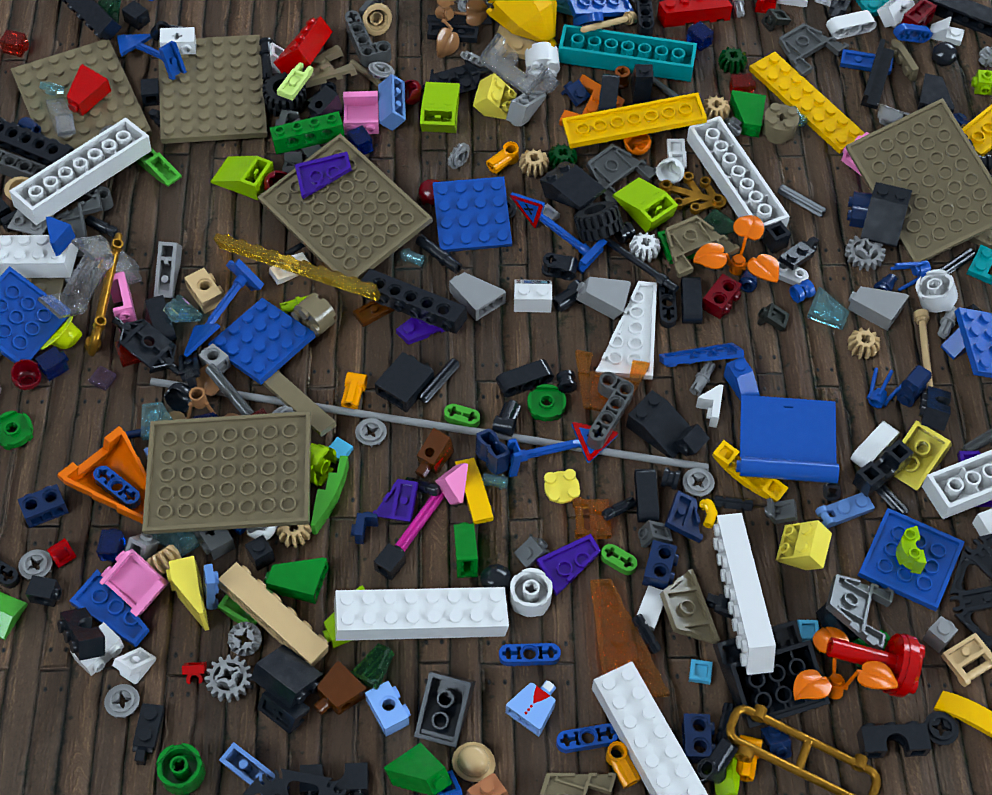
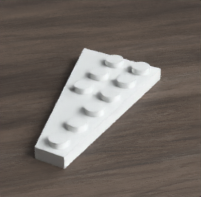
(634, 334)

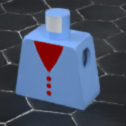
(533, 706)

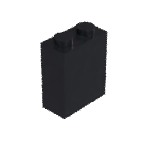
(404, 381)
(286, 676)

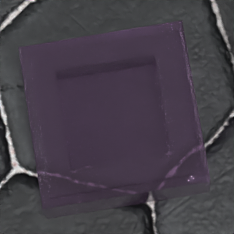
(102, 378)

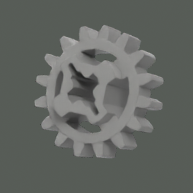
(864, 253)
(228, 668)

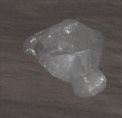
(130, 268)

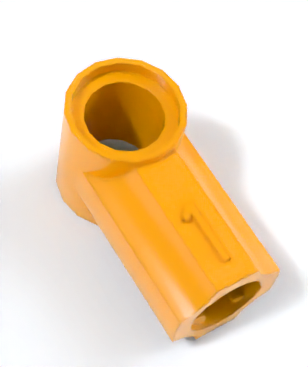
(507, 156)
(354, 385)
(622, 766)
(744, 769)

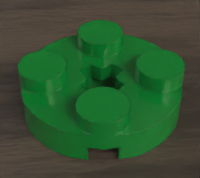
(543, 412)
(22, 435)

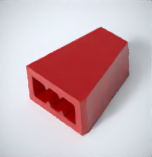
(87, 90)

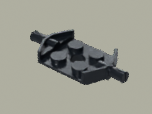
(467, 75)
(156, 357)

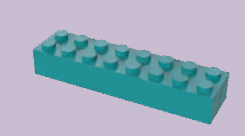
(612, 49)

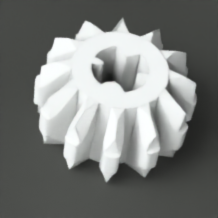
(645, 246)

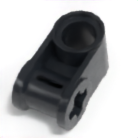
(561, 266)

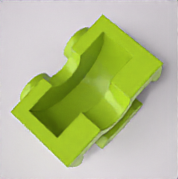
(908, 553)

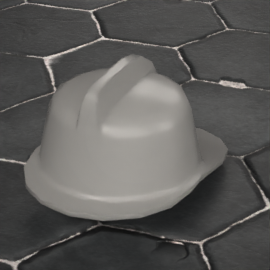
(888, 114)

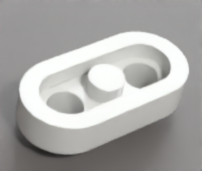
(791, 276)

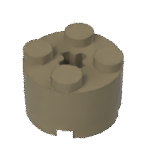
(780, 123)
(314, 314)

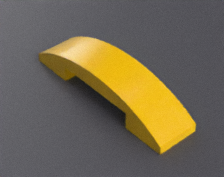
(765, 487)
(966, 711)

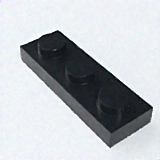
(465, 32)

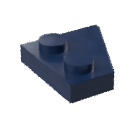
(684, 517)

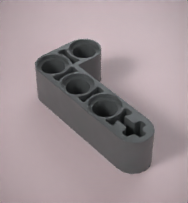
(365, 49)
(609, 414)

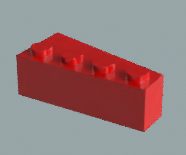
(678, 12)
(305, 45)

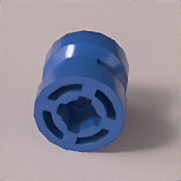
(803, 290)

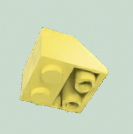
(493, 97)
(804, 545)

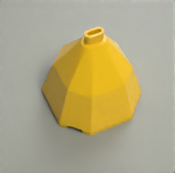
(527, 18)

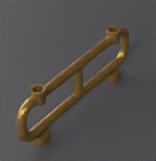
(93, 342)
(747, 751)

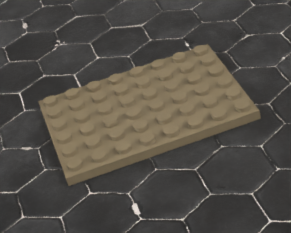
(62, 70)
(217, 94)
(943, 171)
(351, 220)
(228, 473)

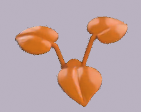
(764, 266)
(811, 685)

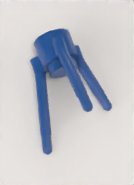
(918, 269)
(878, 397)

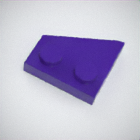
(399, 502)

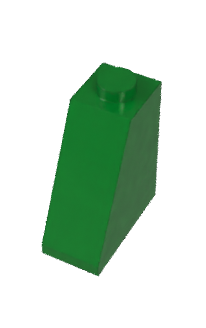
(749, 110)
(465, 550)
(298, 579)
(418, 772)

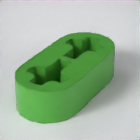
(462, 415)
(618, 559)

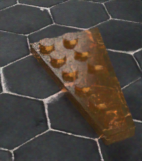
(619, 639)

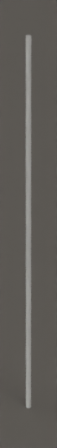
(456, 428)

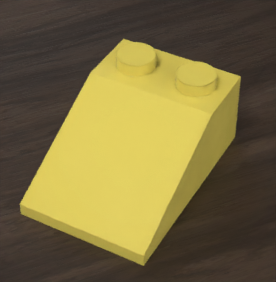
(928, 451)
(186, 580)

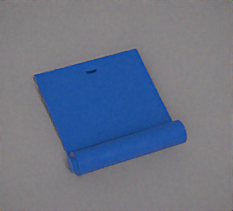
(788, 439)

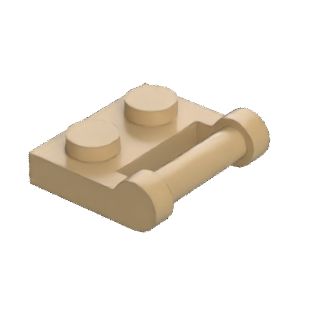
(964, 654)

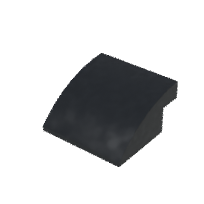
(775, 688)

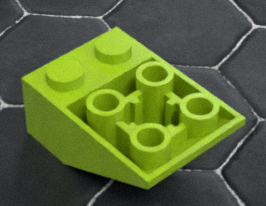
(440, 107)
(243, 175)
(646, 204)

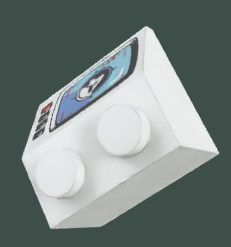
(532, 296)

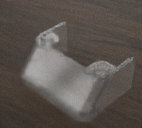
(85, 279)

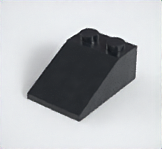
(571, 186)
(886, 214)
(657, 423)
(444, 708)

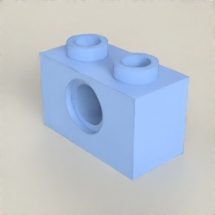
(390, 720)

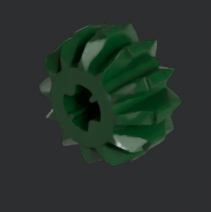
(732, 60)
(560, 154)

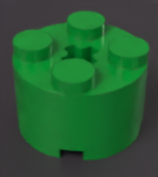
(183, 757)

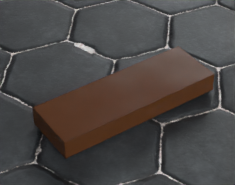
(371, 312)

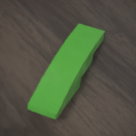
(159, 168)
(328, 498)

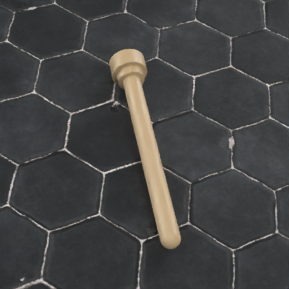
(628, 18)
(921, 317)

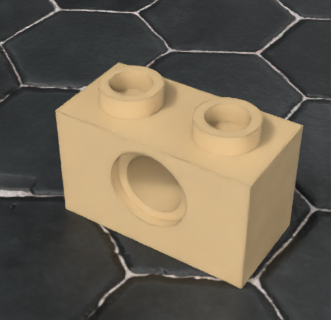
(204, 290)

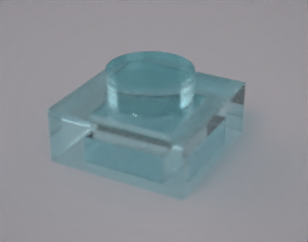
(51, 88)

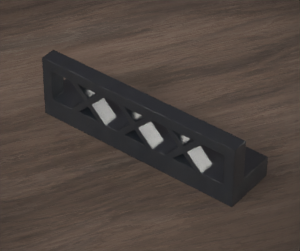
(877, 76)

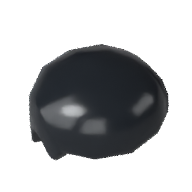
(944, 53)
(178, 397)
(496, 576)

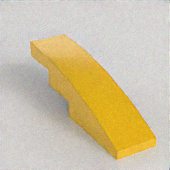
(475, 494)

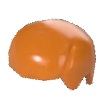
(638, 144)

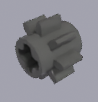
(733, 125)

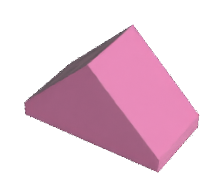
(453, 483)

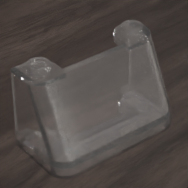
(502, 61)

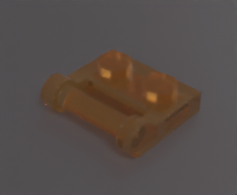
(598, 526)

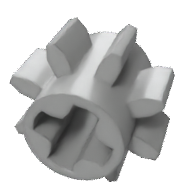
(986, 56)

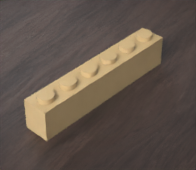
(272, 614)

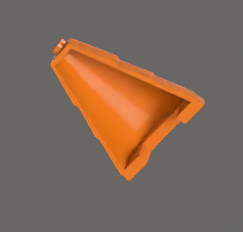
(121, 458)

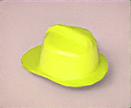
(65, 336)

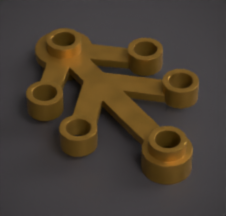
(711, 200)

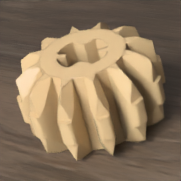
(716, 107)
(534, 163)
(863, 343)
(299, 534)
(161, 559)

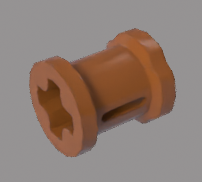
(624, 73)

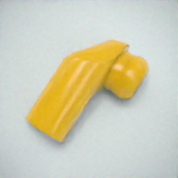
(711, 511)

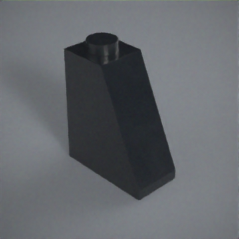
(641, 83)
(932, 90)

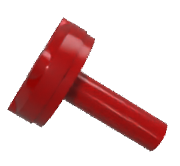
(902, 655)

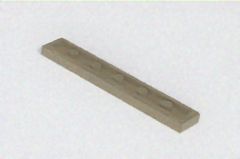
(295, 398)

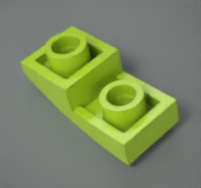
(731, 782)

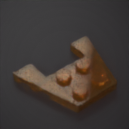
(589, 380)

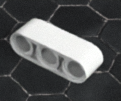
(851, 24)
(875, 444)

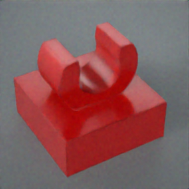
(61, 553)
(194, 668)

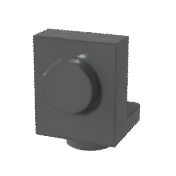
(287, 116)
(291, 158)
(781, 511)
(531, 550)

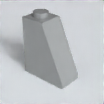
(476, 295)
(604, 295)
(877, 305)

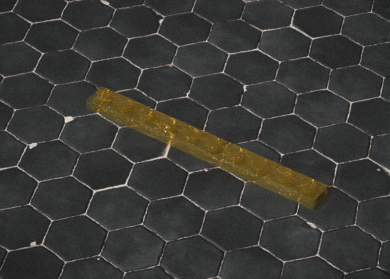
(298, 267)

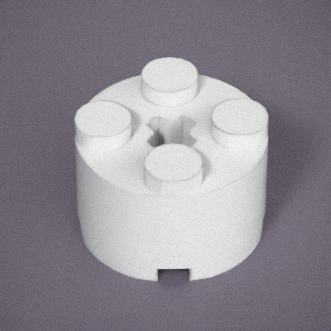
(543, 54)
(937, 291)
(528, 603)

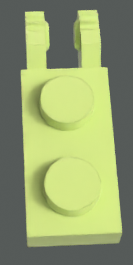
(294, 81)

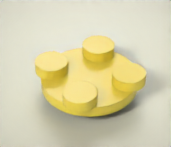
(561, 486)

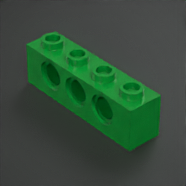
(306, 132)

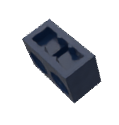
(44, 508)
(659, 565)
(694, 738)

